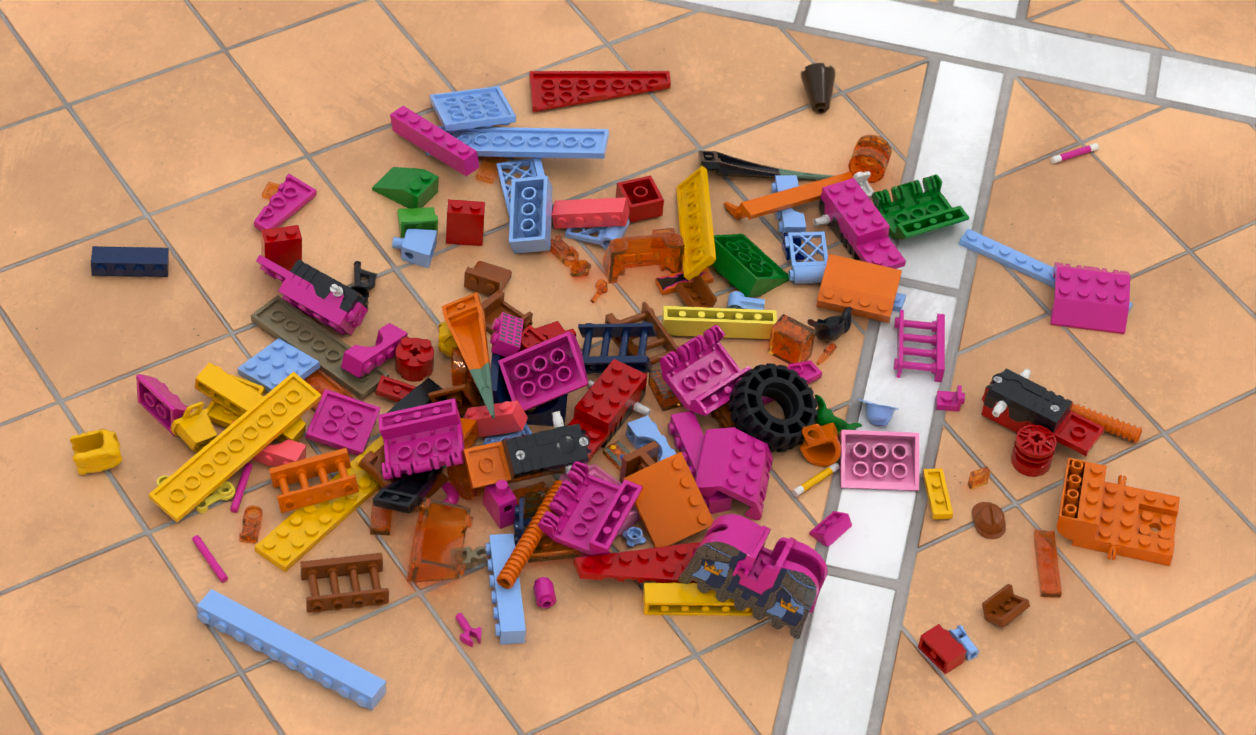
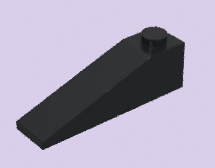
(417, 397)

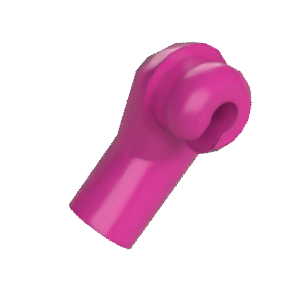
(452, 494)

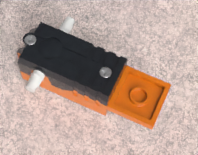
(528, 455)

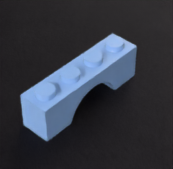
(788, 219)
(644, 431)

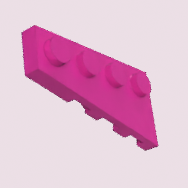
(288, 200)

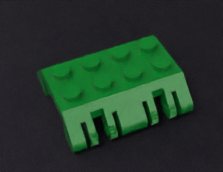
(916, 211)

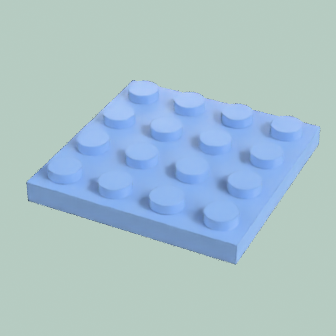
(472, 108)

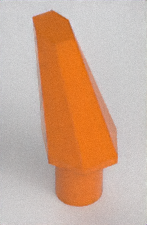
(734, 210)

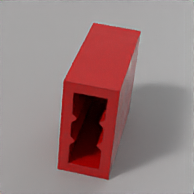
(465, 222)
(282, 245)

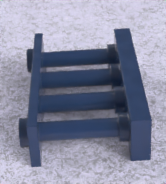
(598, 364)

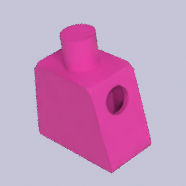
(496, 500)

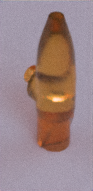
(826, 353)

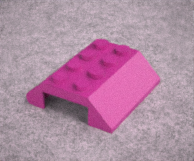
(1090, 298)
(702, 372)
(421, 438)
(736, 467)
(590, 512)

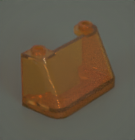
(641, 251)
(438, 542)

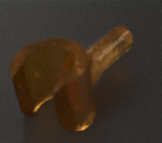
(602, 287)

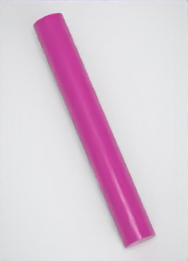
(241, 487)
(209, 558)

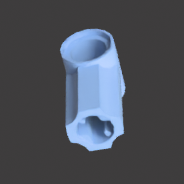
(737, 300)

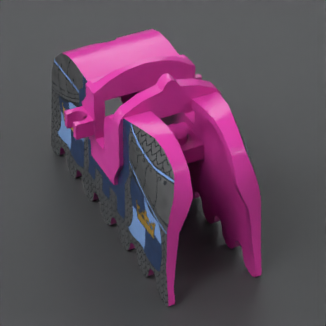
(770, 582)

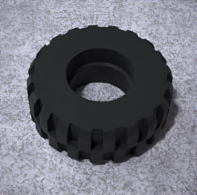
(788, 391)

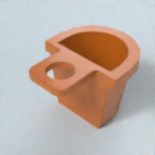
(821, 445)

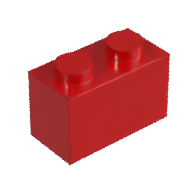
(942, 649)

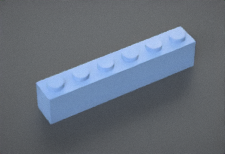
(507, 601)

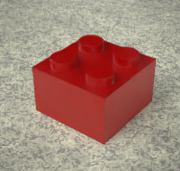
(642, 198)

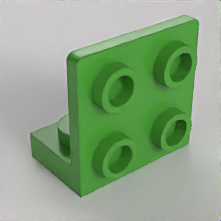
(417, 219)

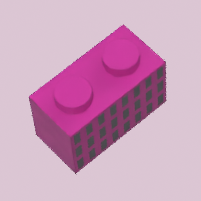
(506, 335)

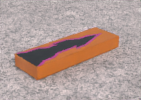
(667, 283)

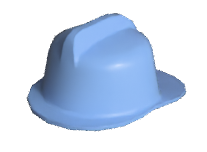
(877, 413)

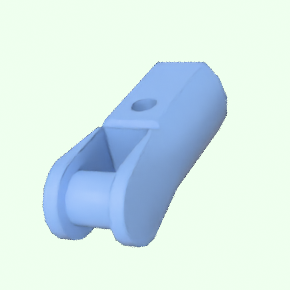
(971, 650)

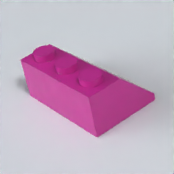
(159, 400)

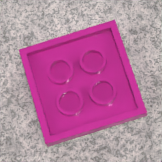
(343, 422)

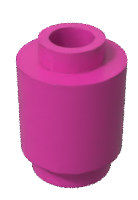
(544, 592)

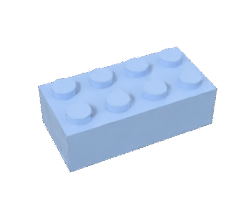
(530, 214)

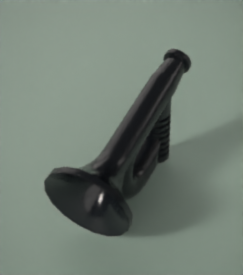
(359, 286)

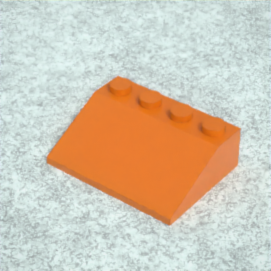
(861, 285)
(670, 501)

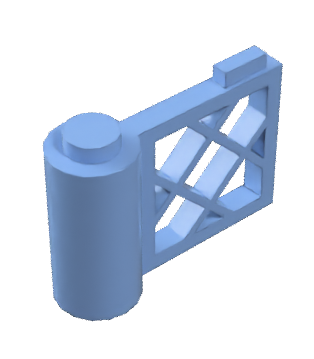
(605, 235)
(806, 272)

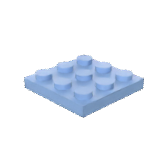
(276, 363)

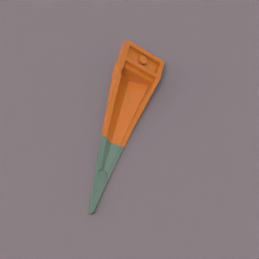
(468, 327)

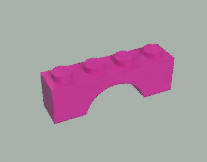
(361, 359)

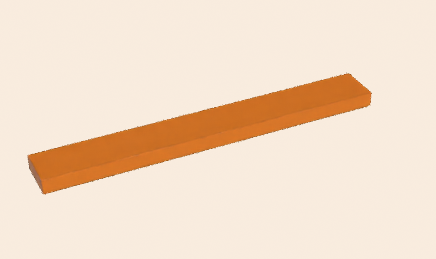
(789, 198)

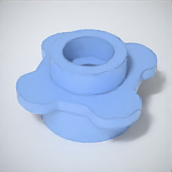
(637, 534)

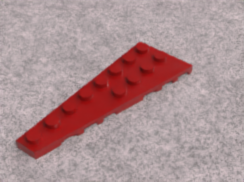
(570, 88)
(649, 564)

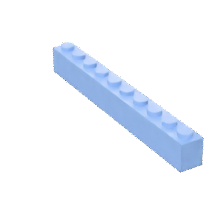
(291, 649)

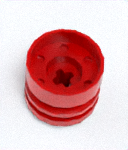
(1033, 450)

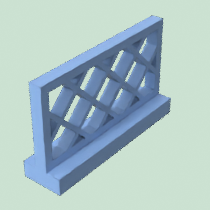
(535, 169)

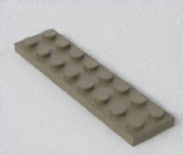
(303, 333)

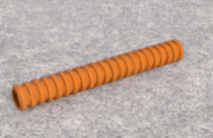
(1110, 424)
(527, 543)

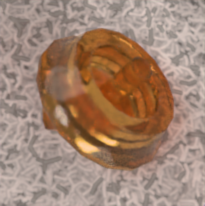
(579, 268)

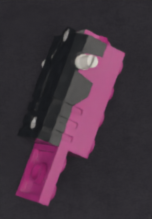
(858, 224)
(318, 295)

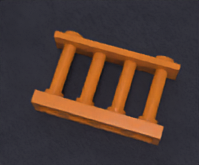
(309, 468)

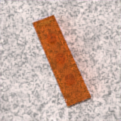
(1047, 563)

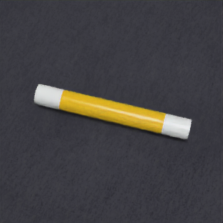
(816, 479)

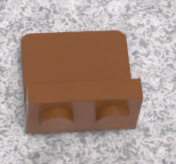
(486, 278)

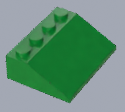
(746, 265)

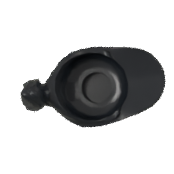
(832, 327)

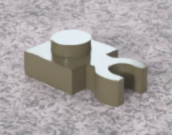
(473, 556)

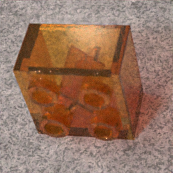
(791, 340)

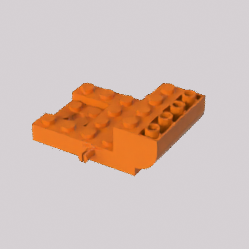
(1115, 516)

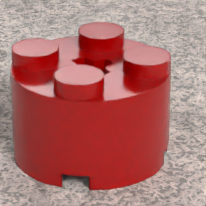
(414, 359)

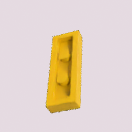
(937, 493)

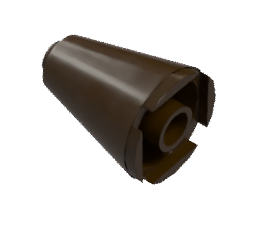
(819, 85)

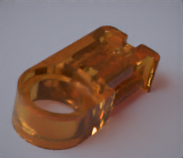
(562, 250)
(251, 526)

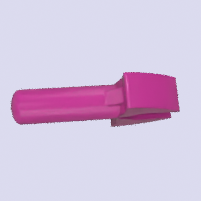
(465, 637)

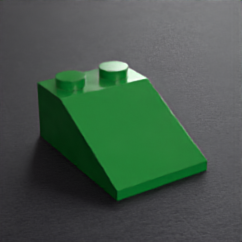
(408, 186)

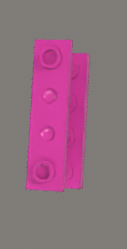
(937, 340)

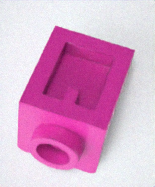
(950, 400)

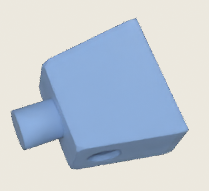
(417, 246)

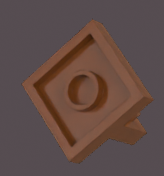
(639, 459)

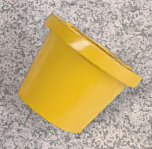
(194, 427)

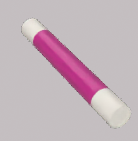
(1074, 153)

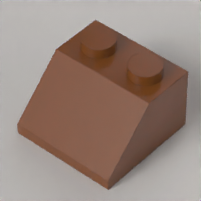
(466, 396)

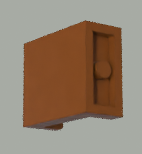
(495, 305)

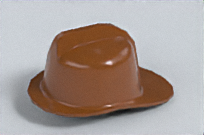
(989, 520)

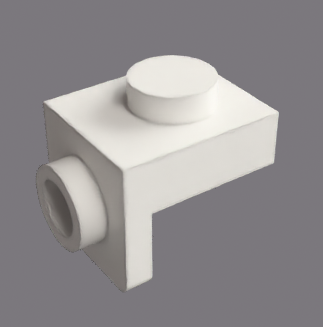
(861, 179)

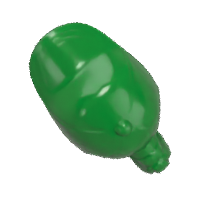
(826, 416)

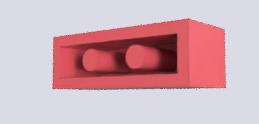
(508, 418)

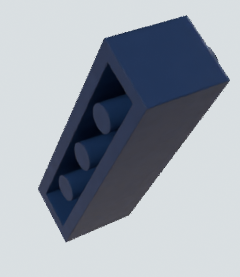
(130, 261)

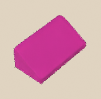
(831, 528)

